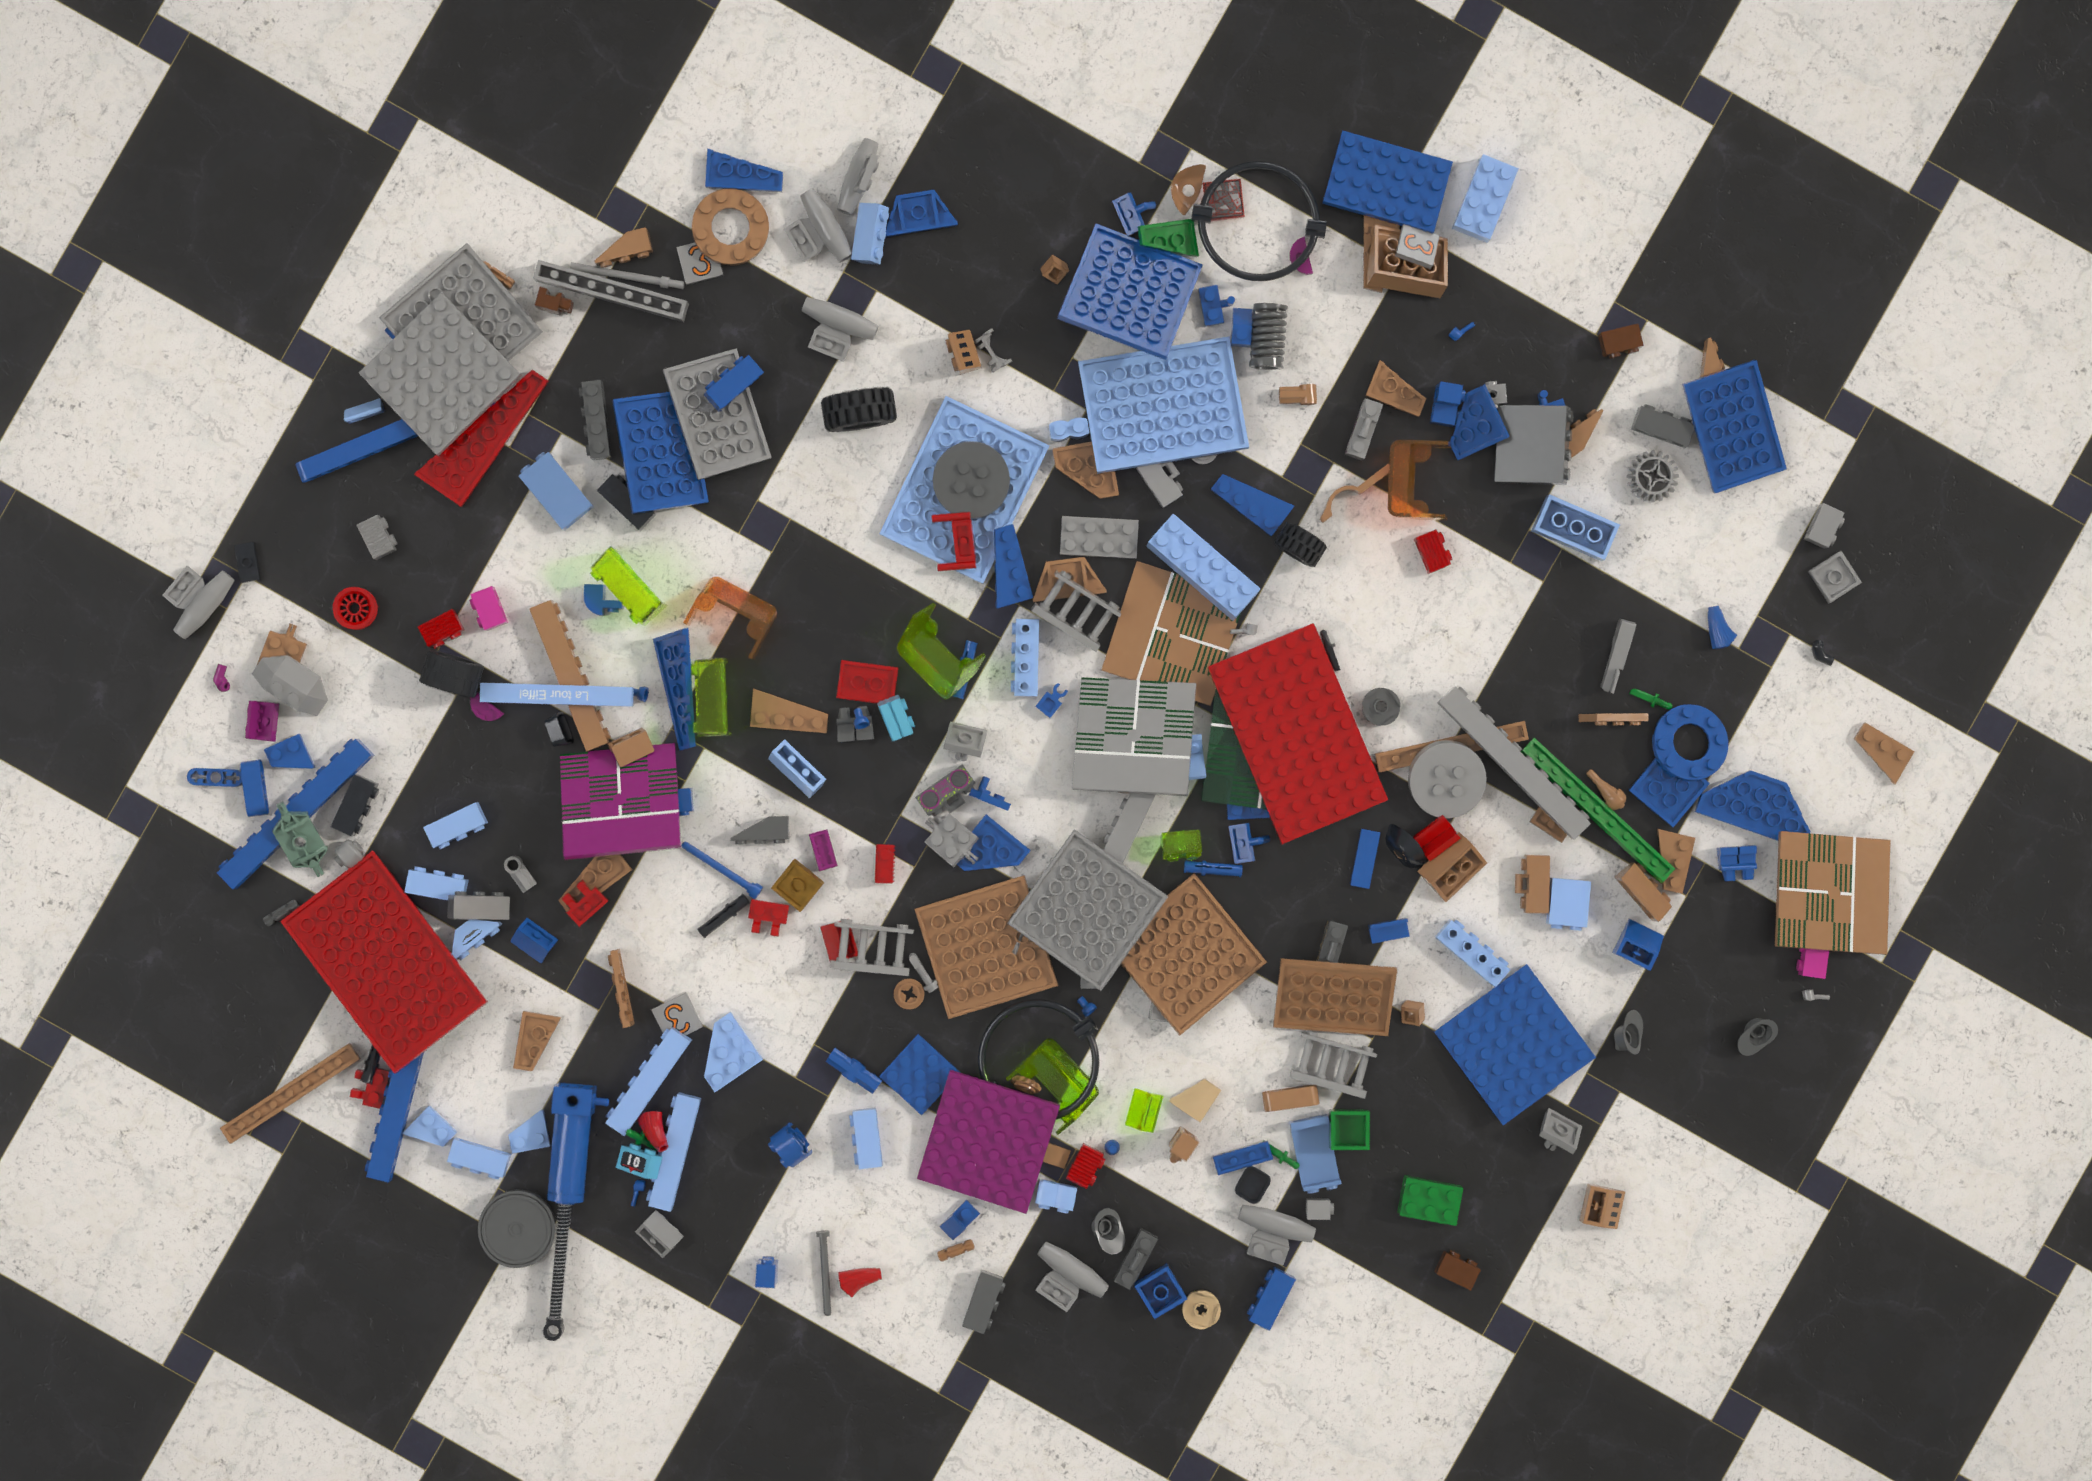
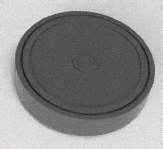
(971, 479)
(517, 1228)

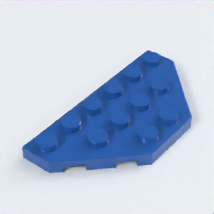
(1754, 804)

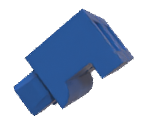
(1737, 858)

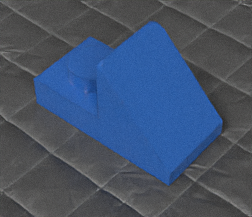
(959, 1219)

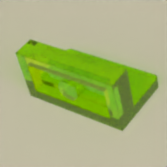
(1144, 1110)

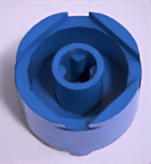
(790, 1146)

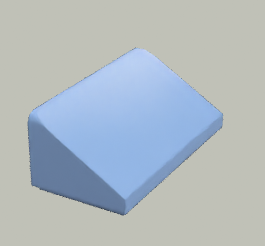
(363, 411)

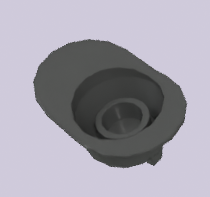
(1630, 1033)
(1757, 1035)
(1109, 1231)

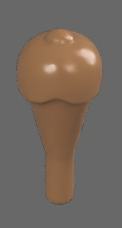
(1613, 797)

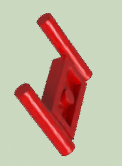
(963, 541)

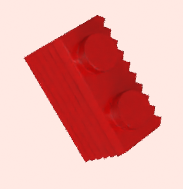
(1432, 551)
(441, 628)
(884, 863)
(1085, 1166)

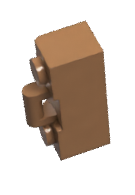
(1537, 877)
(1182, 1145)

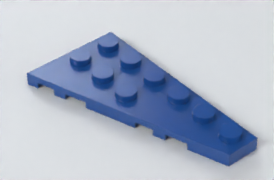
(675, 669)

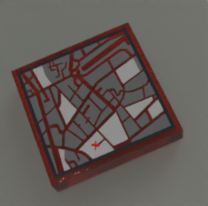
(1226, 200)

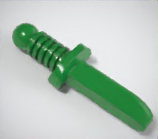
(1651, 699)
(640, 1138)
(1283, 1157)

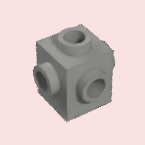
(1499, 391)

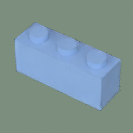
(870, 233)
(797, 768)
(456, 826)
(434, 884)
(866, 1138)
(479, 1158)

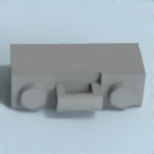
(1363, 429)
(1160, 484)

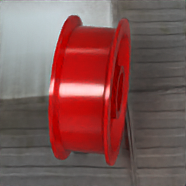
(338, 612)

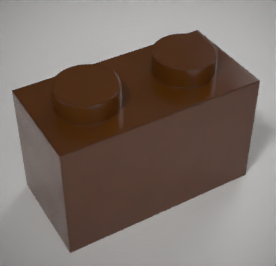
(1621, 340)
(1458, 1270)

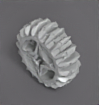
(1656, 468)

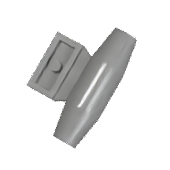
(858, 176)
(818, 230)
(836, 326)
(196, 598)
(1273, 1232)
(1068, 1275)

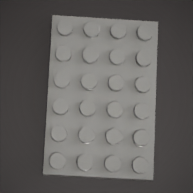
(714, 438)

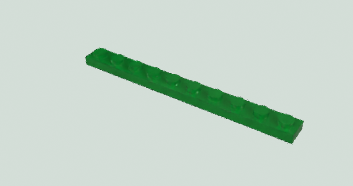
(1599, 811)

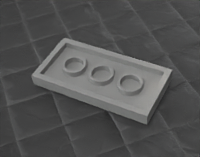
(1099, 537)

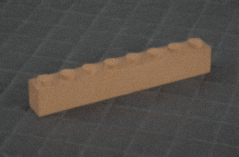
(568, 672)

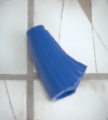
(1719, 631)

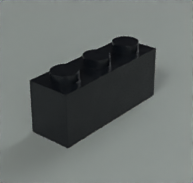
(617, 495)
(355, 805)

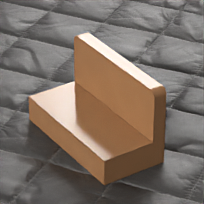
(631, 747)

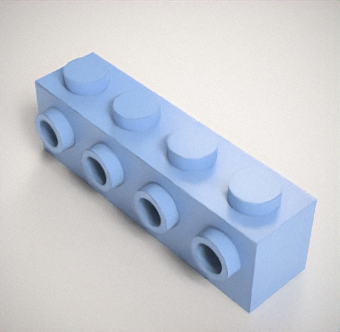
(1026, 657)
(1473, 953)

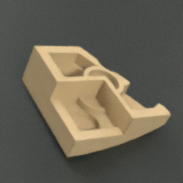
(1197, 1099)

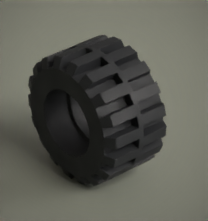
(1300, 544)

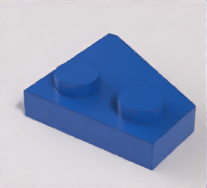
(290, 754)

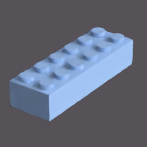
(1203, 567)

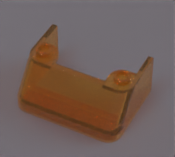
(1402, 478)
(759, 611)

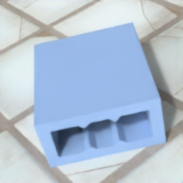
(1568, 903)

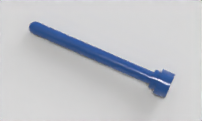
(753, 889)

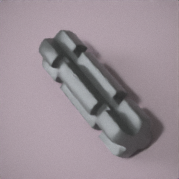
(280, 913)

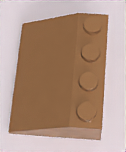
(1397, 274)

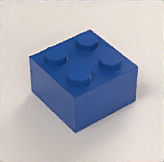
(1160, 1291)

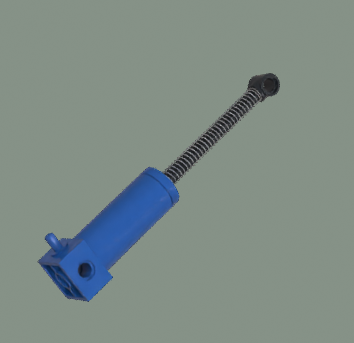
(567, 1178)

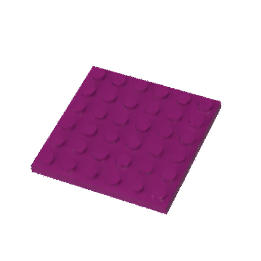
(988, 1141)

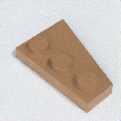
(1885, 751)

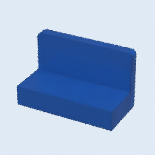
(1388, 930)
(533, 940)

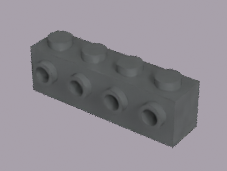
(596, 420)

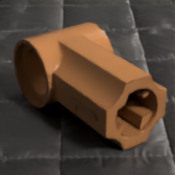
(1304, 394)

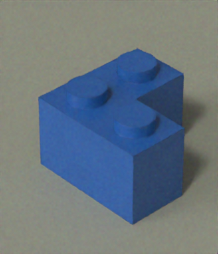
(1445, 403)

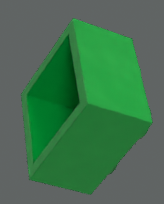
(1349, 1129)

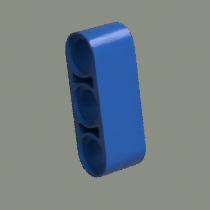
(254, 788)

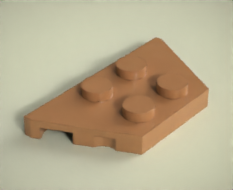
(1080, 572)

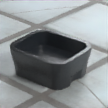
(559, 730)
(1252, 1185)

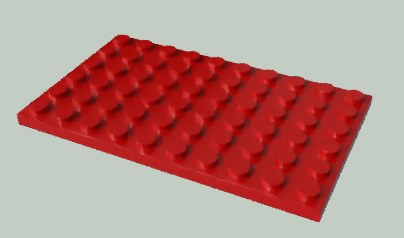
(1297, 733)
(384, 962)

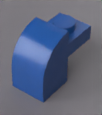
(595, 600)

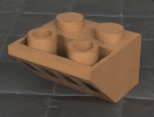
(964, 352)
(1602, 1206)

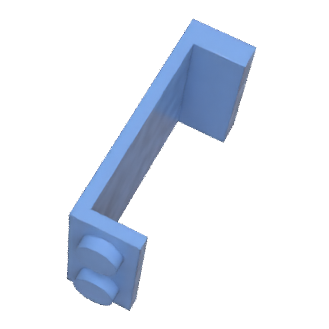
(555, 490)
(1313, 1154)

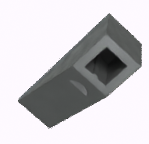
(770, 828)

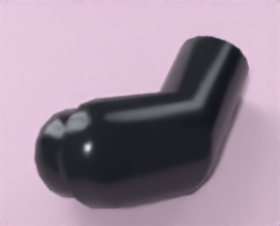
(1819, 653)

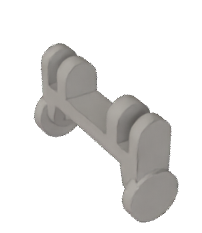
(986, 343)

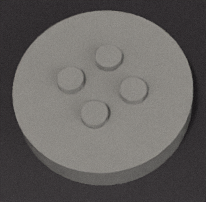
(1447, 778)

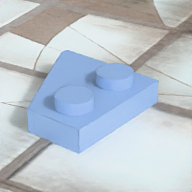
(431, 1128)
(530, 1135)

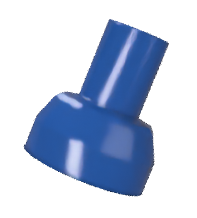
(641, 693)
(861, 721)
(1088, 1008)
(1112, 1147)

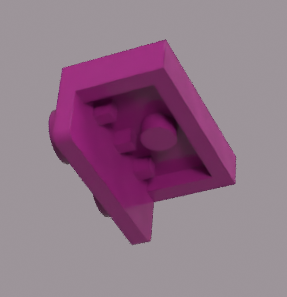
(262, 721)

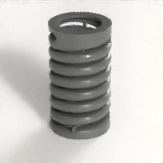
(1263, 311)

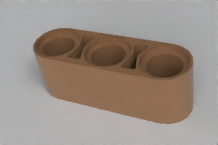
(1290, 1098)

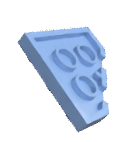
(729, 1053)

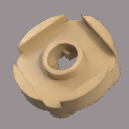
(1207, 1318)

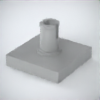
(965, 740)
(1560, 1131)

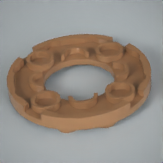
(721, 252)

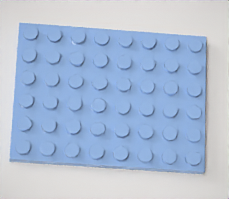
(1163, 409)
(912, 511)

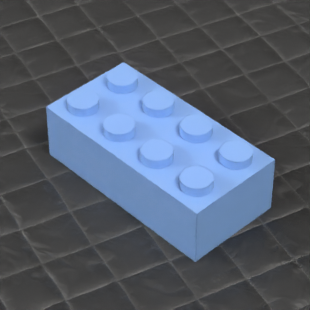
(1485, 198)
(1575, 527)

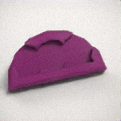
(1296, 250)
(485, 710)

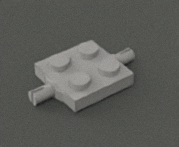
(951, 840)

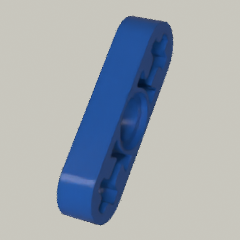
(201, 771)

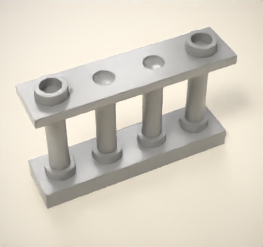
(1075, 629)
(860, 963)
(1319, 1078)

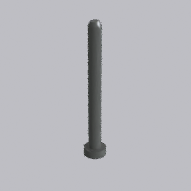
(823, 1234)

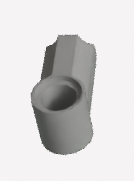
(521, 875)

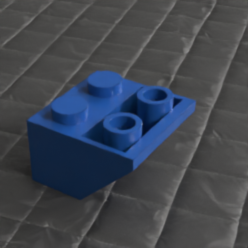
(1639, 944)

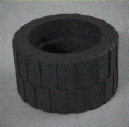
(451, 673)

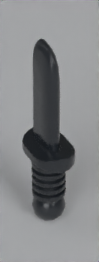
(1329, 650)

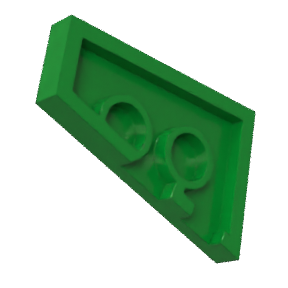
(1170, 236)

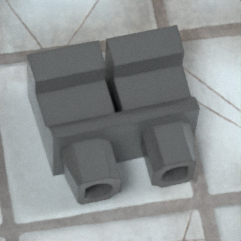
(846, 727)

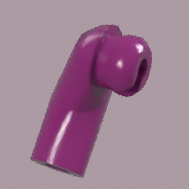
(220, 680)

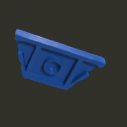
(918, 213)

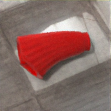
(653, 1129)
(855, 1279)

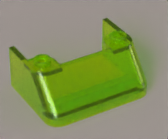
(627, 586)
(932, 659)
(710, 697)
(1059, 1076)

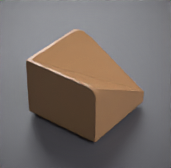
(1054, 269)
(1412, 1012)

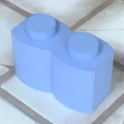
(1062, 430)
(1056, 1195)

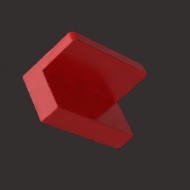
(1437, 837)
(832, 936)

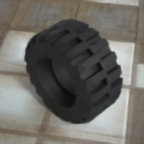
(858, 409)

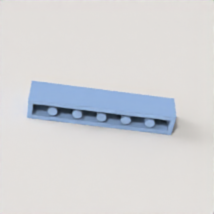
(648, 1081)
(678, 1137)

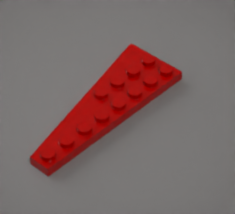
(473, 452)

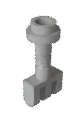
(930, 985)

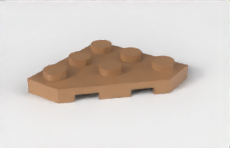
(1079, 464)

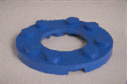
(1668, 757)

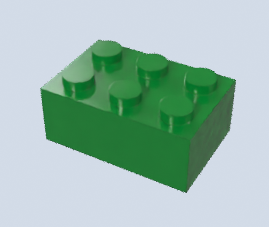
(1430, 1200)

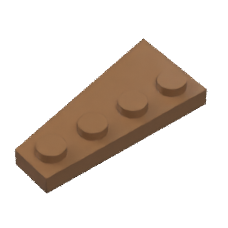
(622, 994)

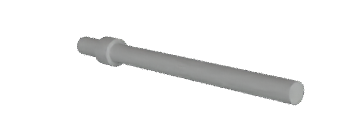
(664, 282)

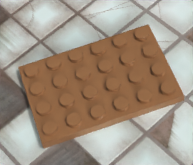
(1334, 997)

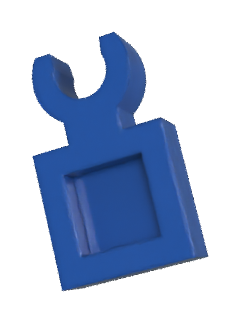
(1050, 703)

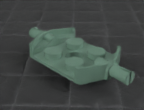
(295, 825)

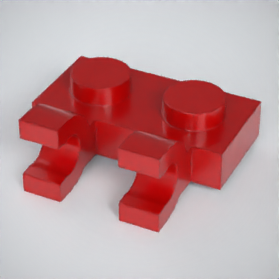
(585, 907)
(769, 912)
(374, 1093)

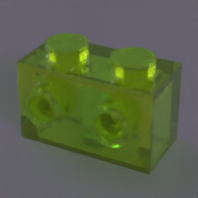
(1181, 845)

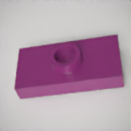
(823, 850)

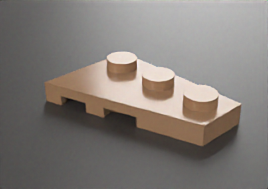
(1393, 391)
(1616, 719)
(1677, 851)
(533, 1038)

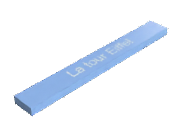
(556, 694)

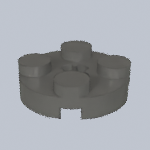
(1378, 717)

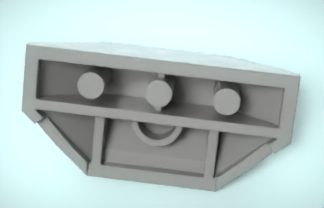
(291, 683)

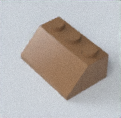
(1453, 868)
(1644, 891)

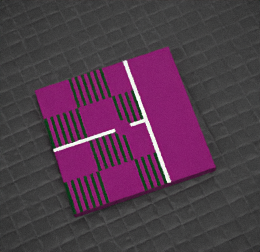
(619, 807)

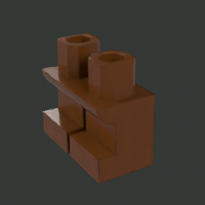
(553, 304)

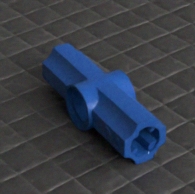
(853, 1070)

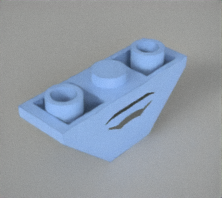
(472, 935)

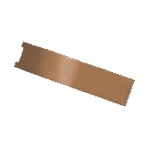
(1326, 514)

